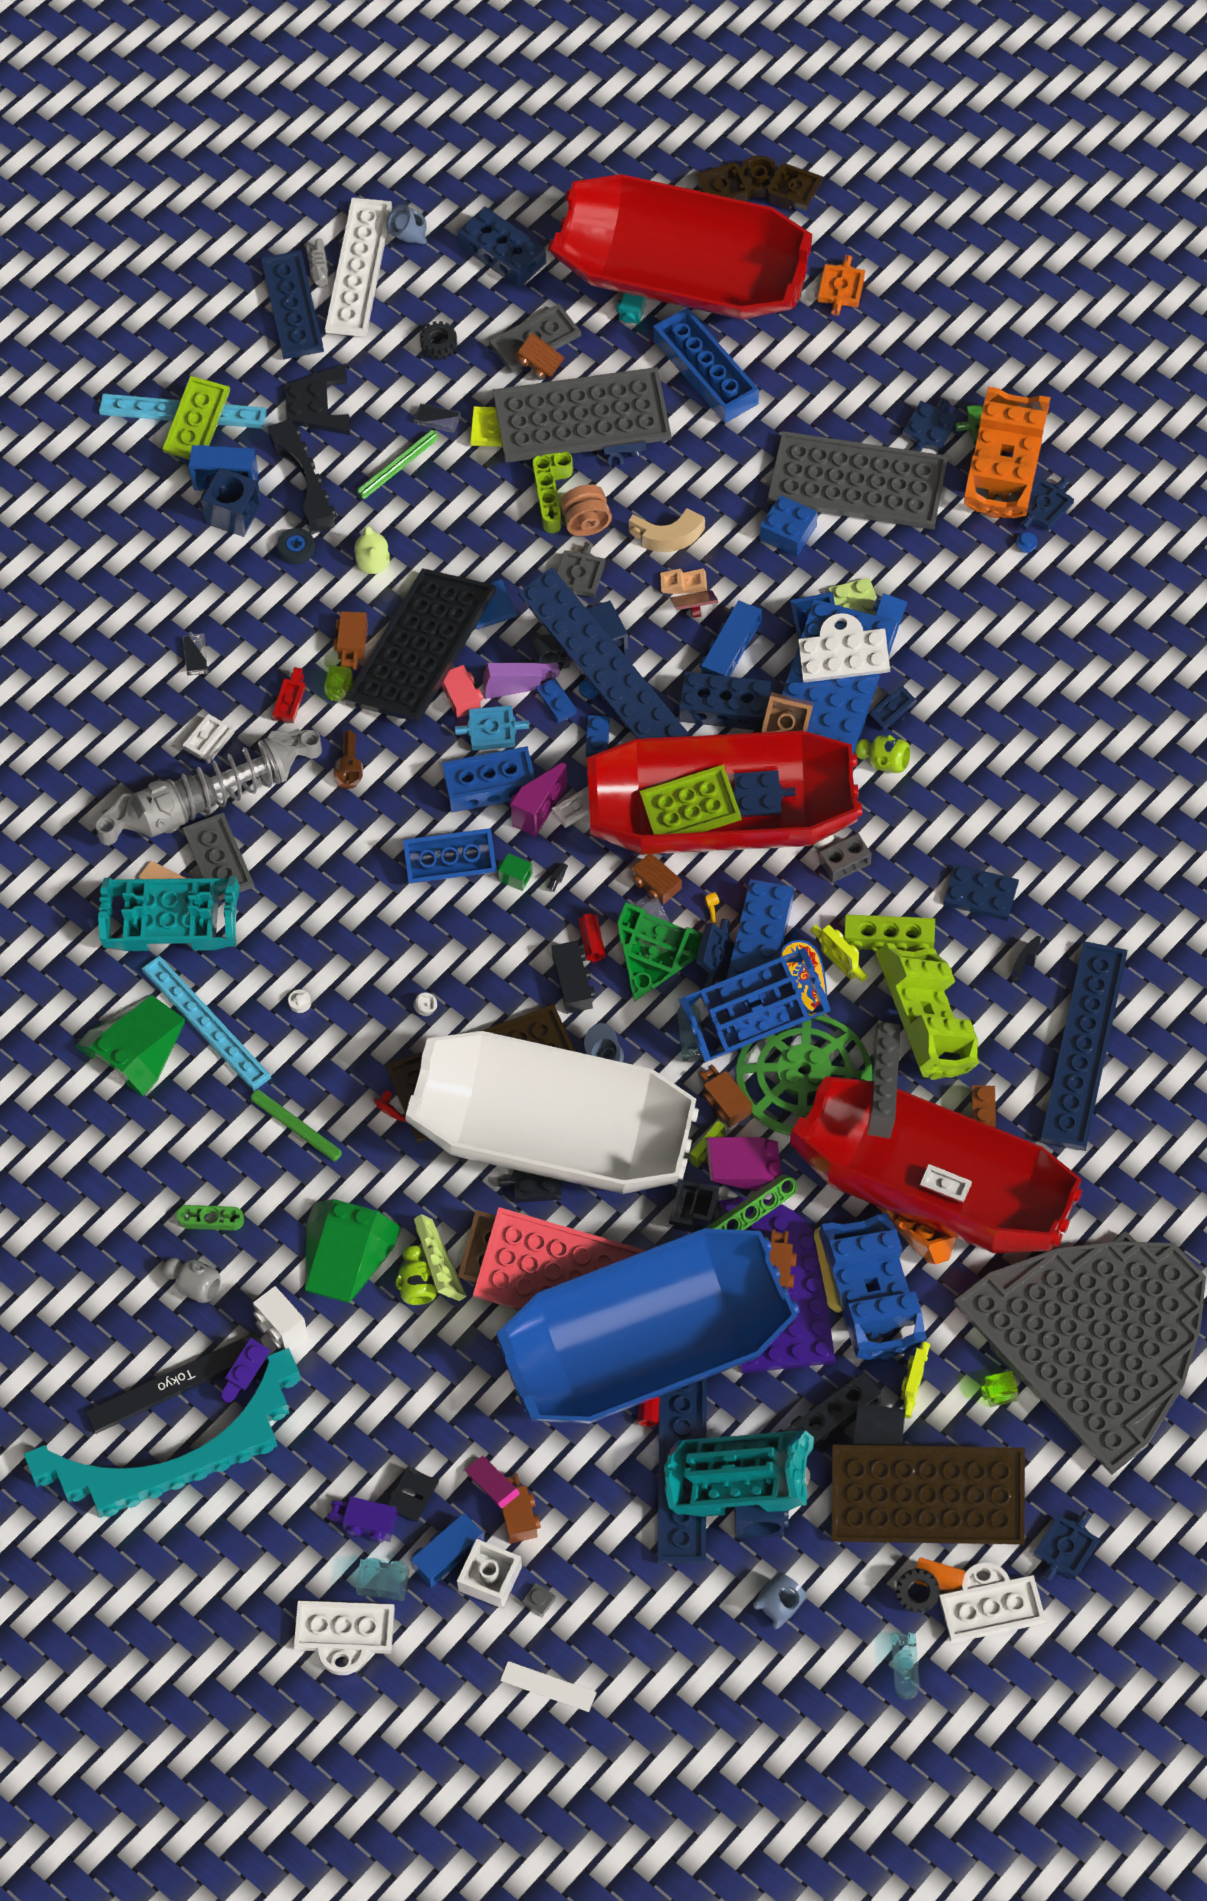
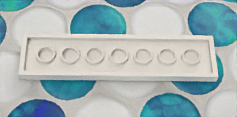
(358, 267)

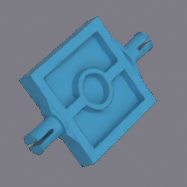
(492, 728)

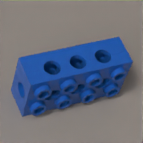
(486, 778)

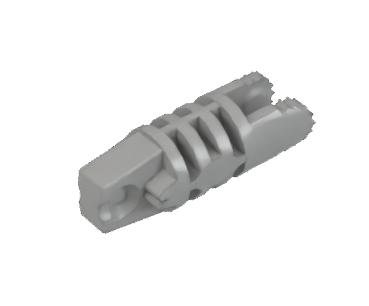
(318, 263)

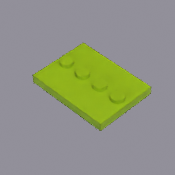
(691, 803)

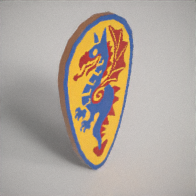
(798, 971)

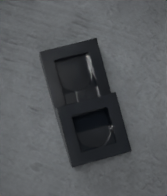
(1027, 956)

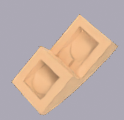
(680, 583)

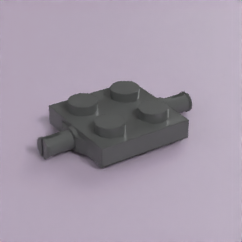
(581, 571)

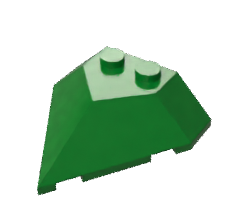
(653, 948)

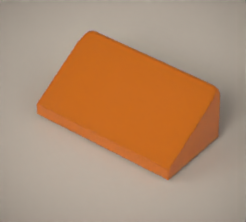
(948, 1577)

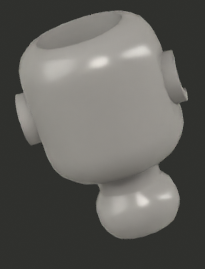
(193, 1279)

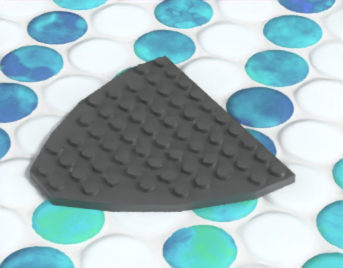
(1097, 1336)

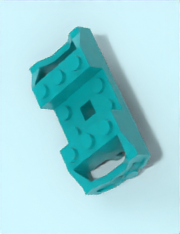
(768, 1473)

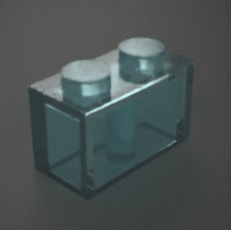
(382, 1579)

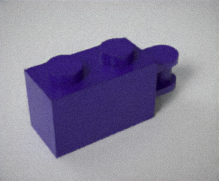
(244, 1369)
(365, 1518)

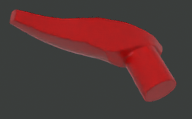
(388, 1109)

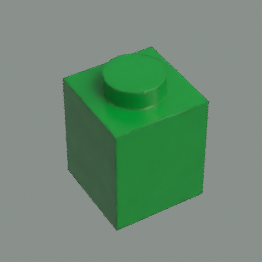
(515, 871)

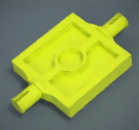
(839, 951)
(914, 1375)

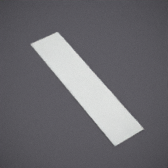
(548, 1686)

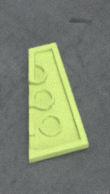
(441, 1267)

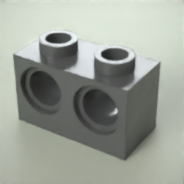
(848, 861)

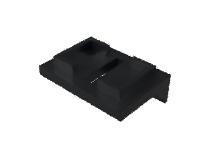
(418, 1484)

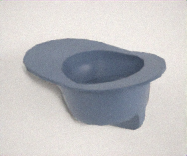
(603, 1043)

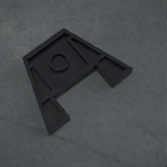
(309, 401)

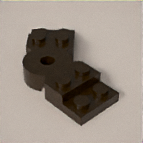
(762, 179)

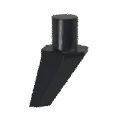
(557, 877)

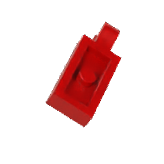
(290, 697)

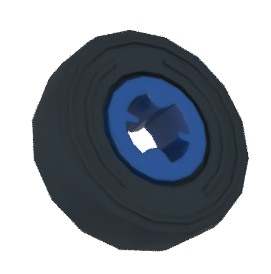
(296, 555)

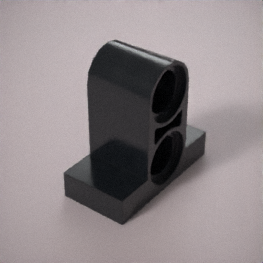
(549, 651)

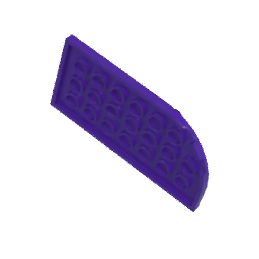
(809, 1335)

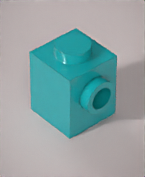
(631, 308)

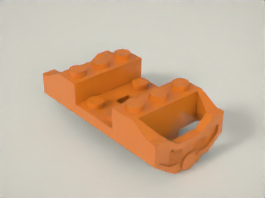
(1011, 426)

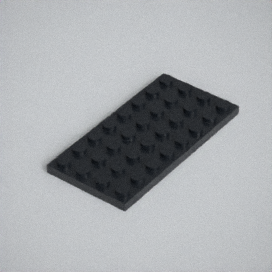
(420, 645)

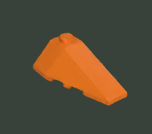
(924, 1240)

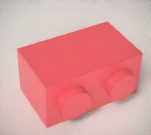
(461, 692)

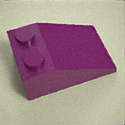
(537, 798)
(743, 1161)

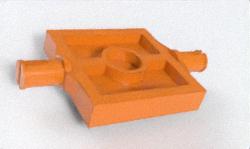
(841, 285)

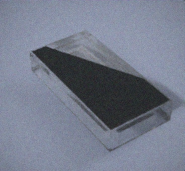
(437, 418)
(195, 654)

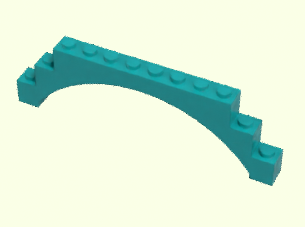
(127, 1487)

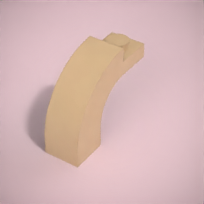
(669, 537)

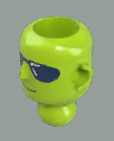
(885, 753)

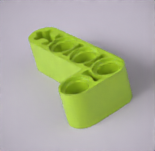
(546, 471)

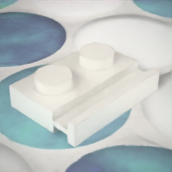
(208, 738)

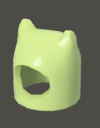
(371, 552)

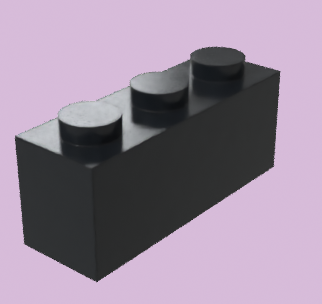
(573, 977)

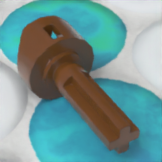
(348, 765)

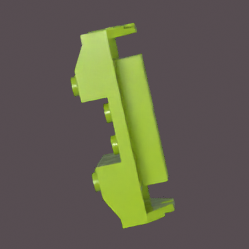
(918, 989)

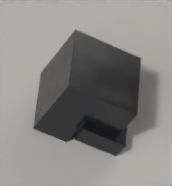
(694, 1206)

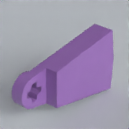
(515, 678)

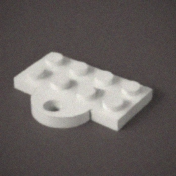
(843, 651)
(991, 1604)
(344, 1631)

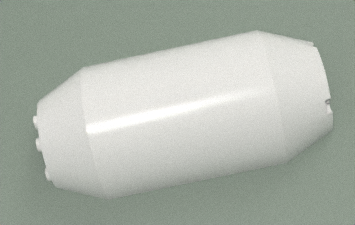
(552, 1112)

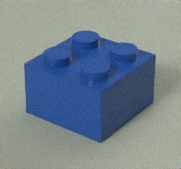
(788, 525)

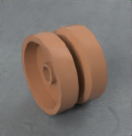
(585, 510)

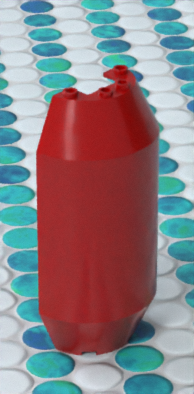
(682, 246)
(809, 762)
(1016, 1190)

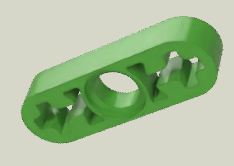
(193, 1223)

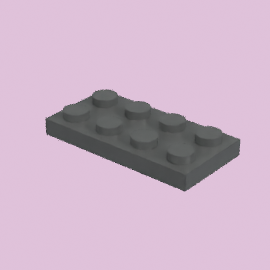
(550, 326)
(217, 851)

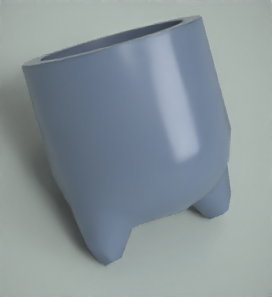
(407, 225)
(778, 1600)

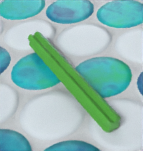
(397, 464)
(296, 1125)

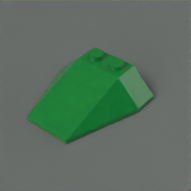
(136, 1042)
(345, 1248)

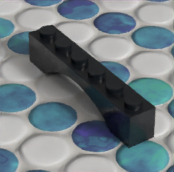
(287, 444)

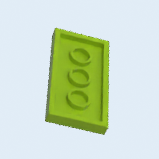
(196, 416)

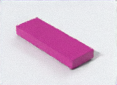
(492, 1482)

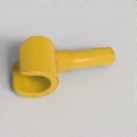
(710, 901)

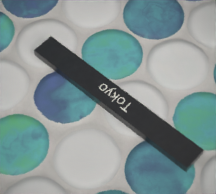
(167, 1386)

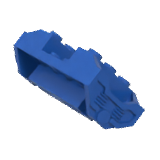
(779, 1007)
(864, 1258)

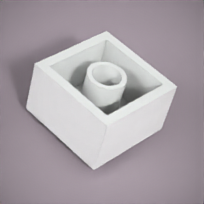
(279, 1320)
(489, 1573)

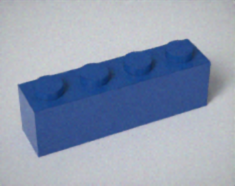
(731, 640)

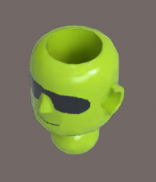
(415, 1278)

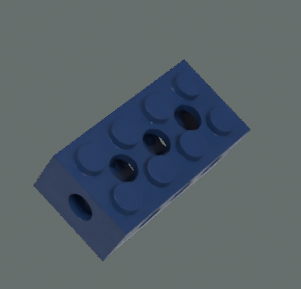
(502, 247)
(724, 701)

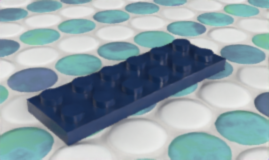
(292, 305)

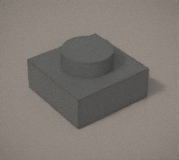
(539, 1600)

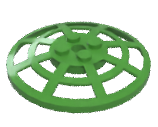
(788, 1074)

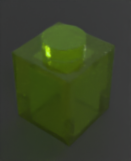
(338, 683)
(1000, 1389)

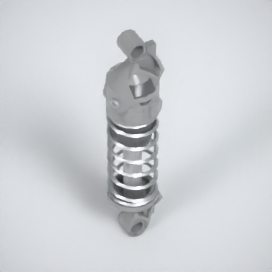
(171, 804)

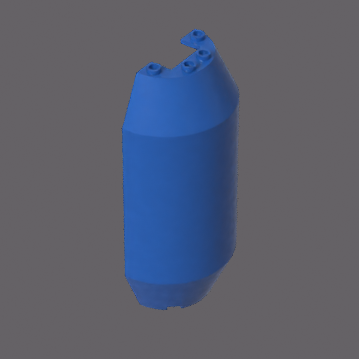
(646, 1326)

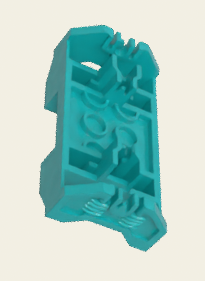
(169, 912)

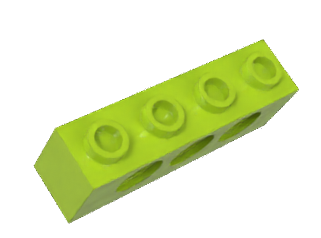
(898, 926)

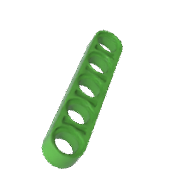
(756, 1201)

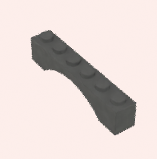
(885, 1078)

